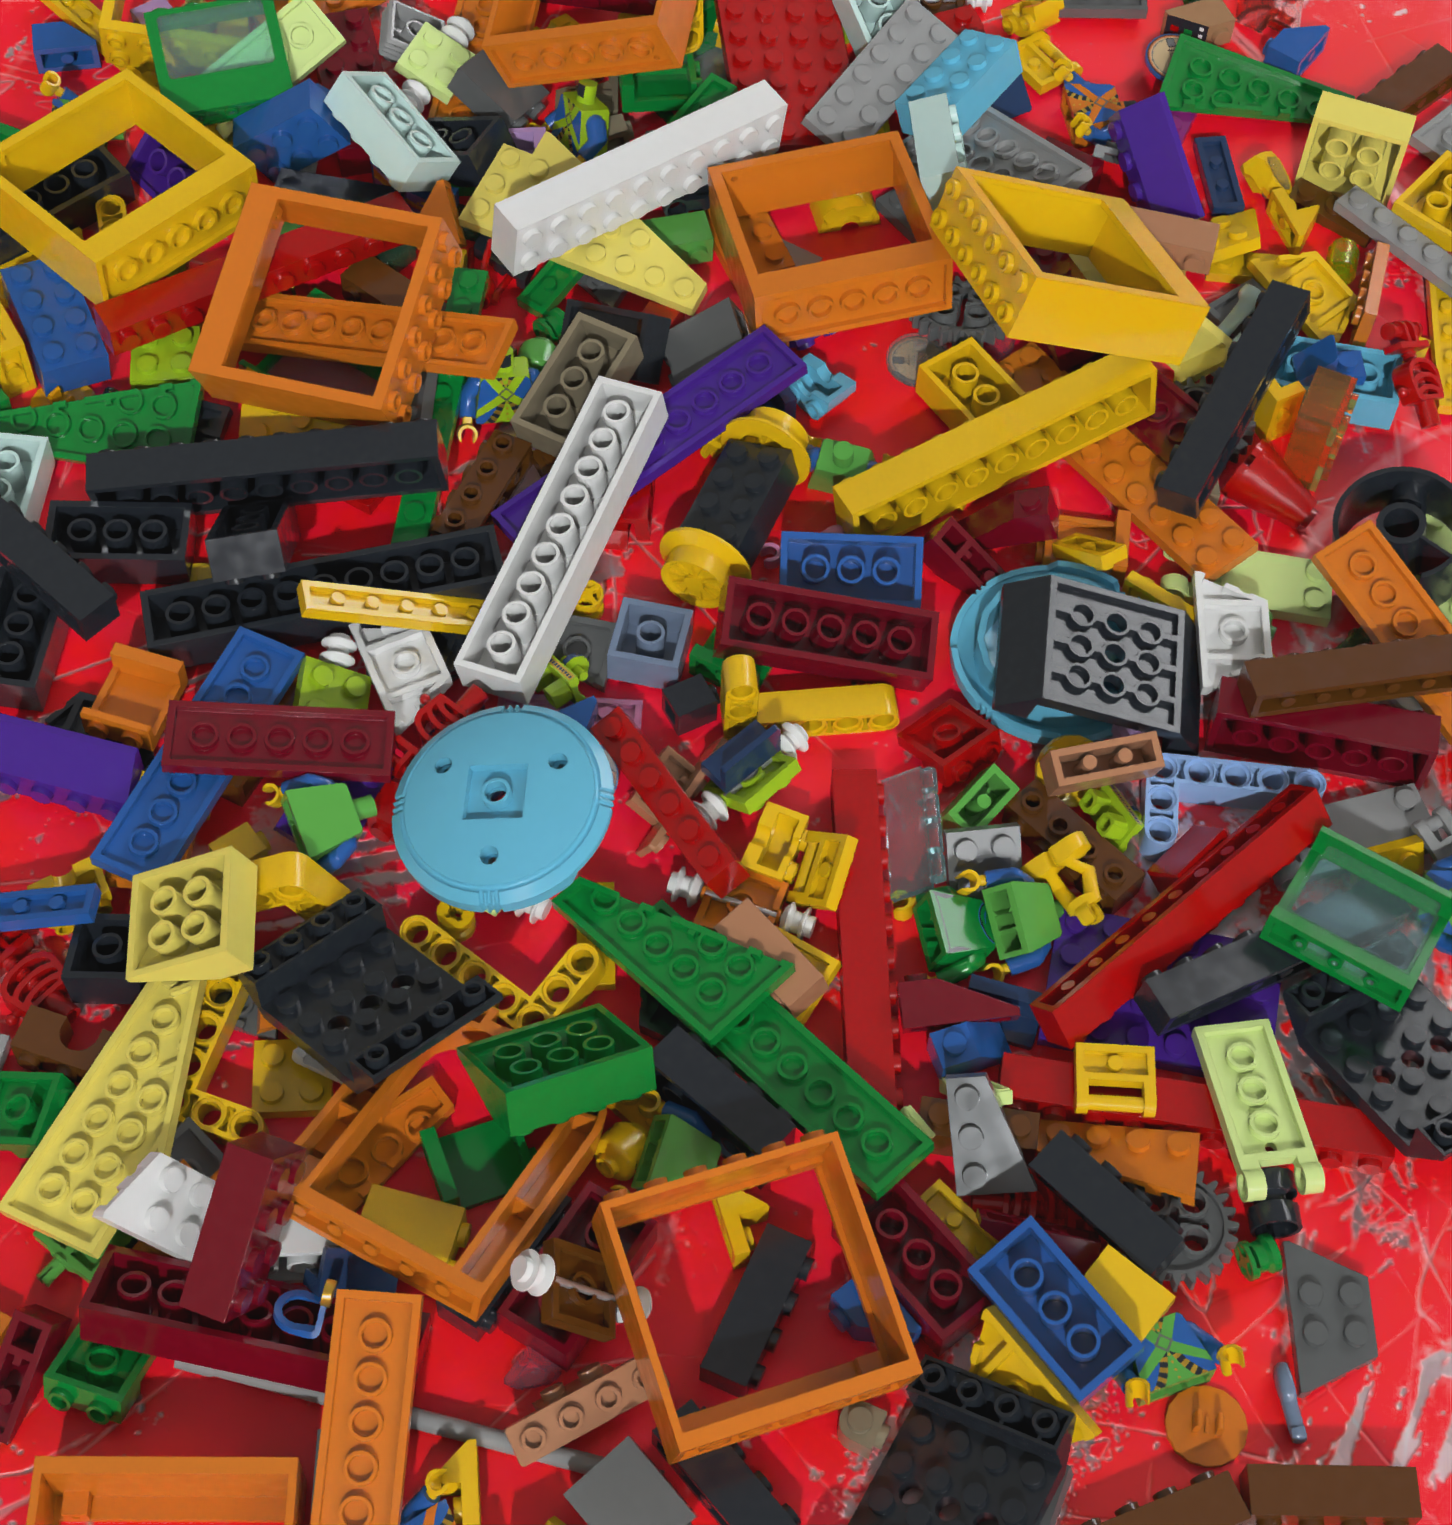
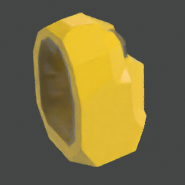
(1266, 173)

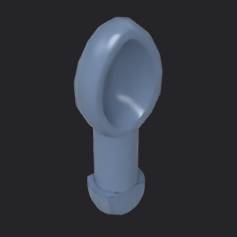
(1288, 1397)

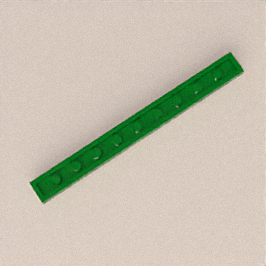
(555, 280)
(419, 509)

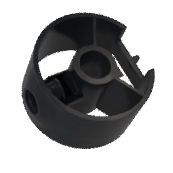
(1404, 499)

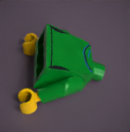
(951, 931)

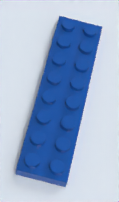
(171, 807)

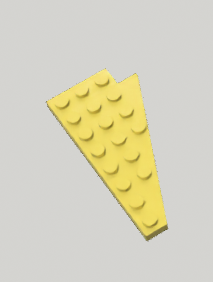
(625, 258)
(111, 1120)

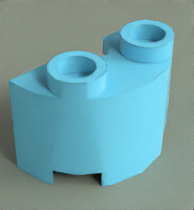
(820, 389)

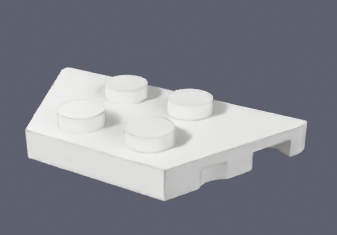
(1228, 630)
(402, 668)
(161, 1205)

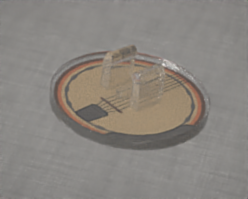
(909, 352)

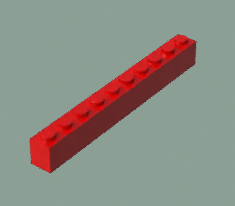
(186, 296)
(1180, 915)
(863, 934)
(1046, 1086)

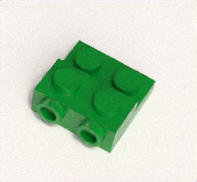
(30, 1107)
(95, 1379)

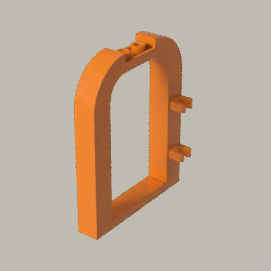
(507, 1232)

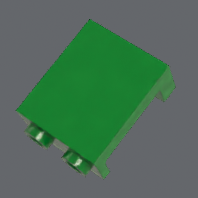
(660, 89)

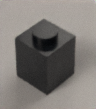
(690, 704)

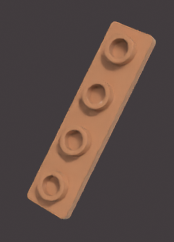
(688, 777)
(576, 1409)

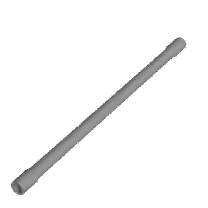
(421, 1420)

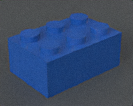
(289, 131)

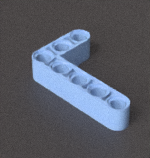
(1212, 790)

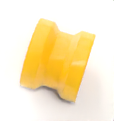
(592, 595)
(458, 927)

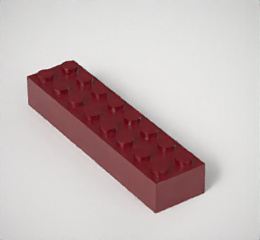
(137, 1309)

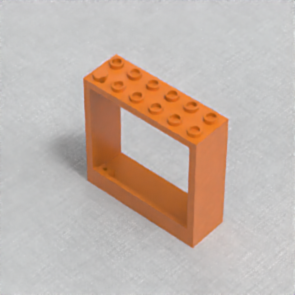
(587, 49)
(243, 279)
(842, 290)
(798, 1400)
(167, 1489)

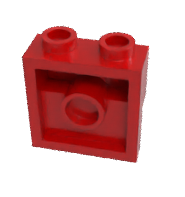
(952, 741)

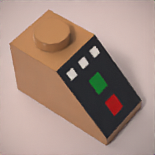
(1202, 20)

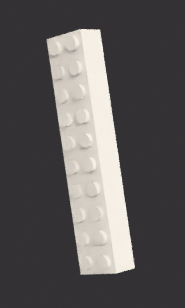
(635, 178)
(561, 540)

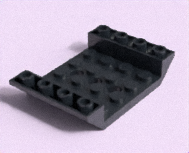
(1055, 657)
(339, 967)
(1363, 1038)
(970, 1448)

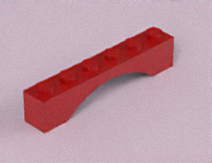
(670, 803)

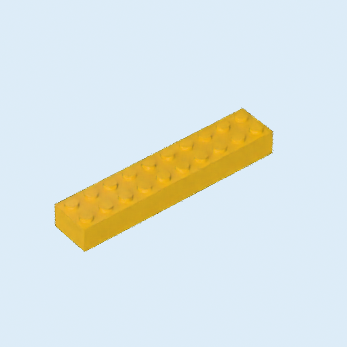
(997, 447)

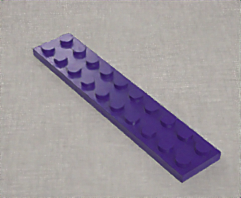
(696, 411)

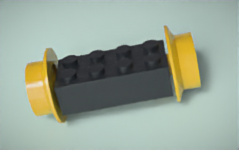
(736, 505)

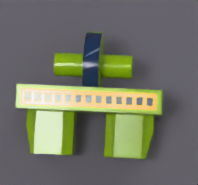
(562, 679)
(1112, 815)

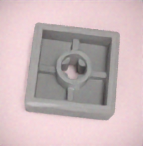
(400, 26)

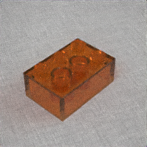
(1321, 426)

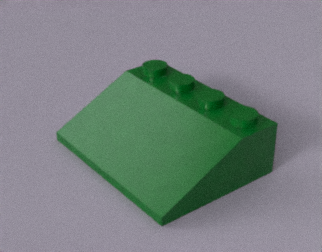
(559, 1069)

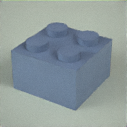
(649, 643)

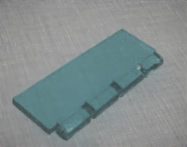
(913, 832)

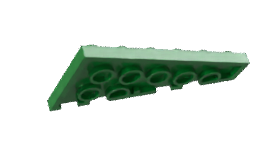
(1229, 84)
(112, 420)
(680, 963)

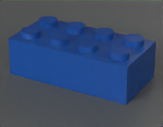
(55, 327)
(854, 565)
(1056, 1310)

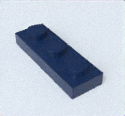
(1218, 175)

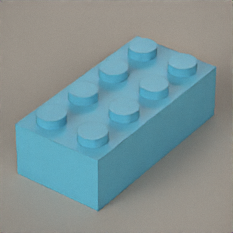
(970, 72)
(1377, 396)

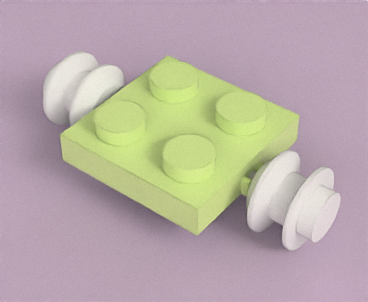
(434, 60)

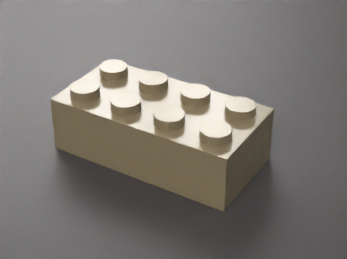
(568, 376)

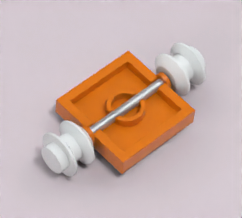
(763, 892)

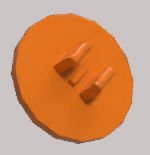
(1206, 1426)

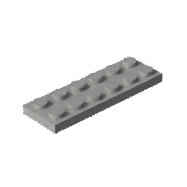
(879, 75)

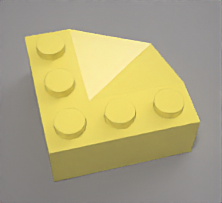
(1355, 146)
(193, 919)

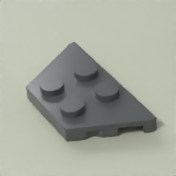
(1326, 1317)

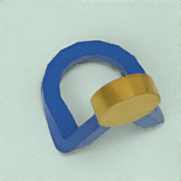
(304, 1330)

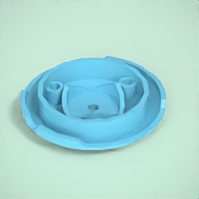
(975, 648)
(513, 848)

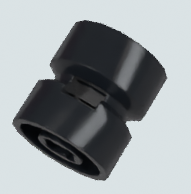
(1278, 1212)

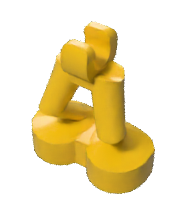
(1067, 854)

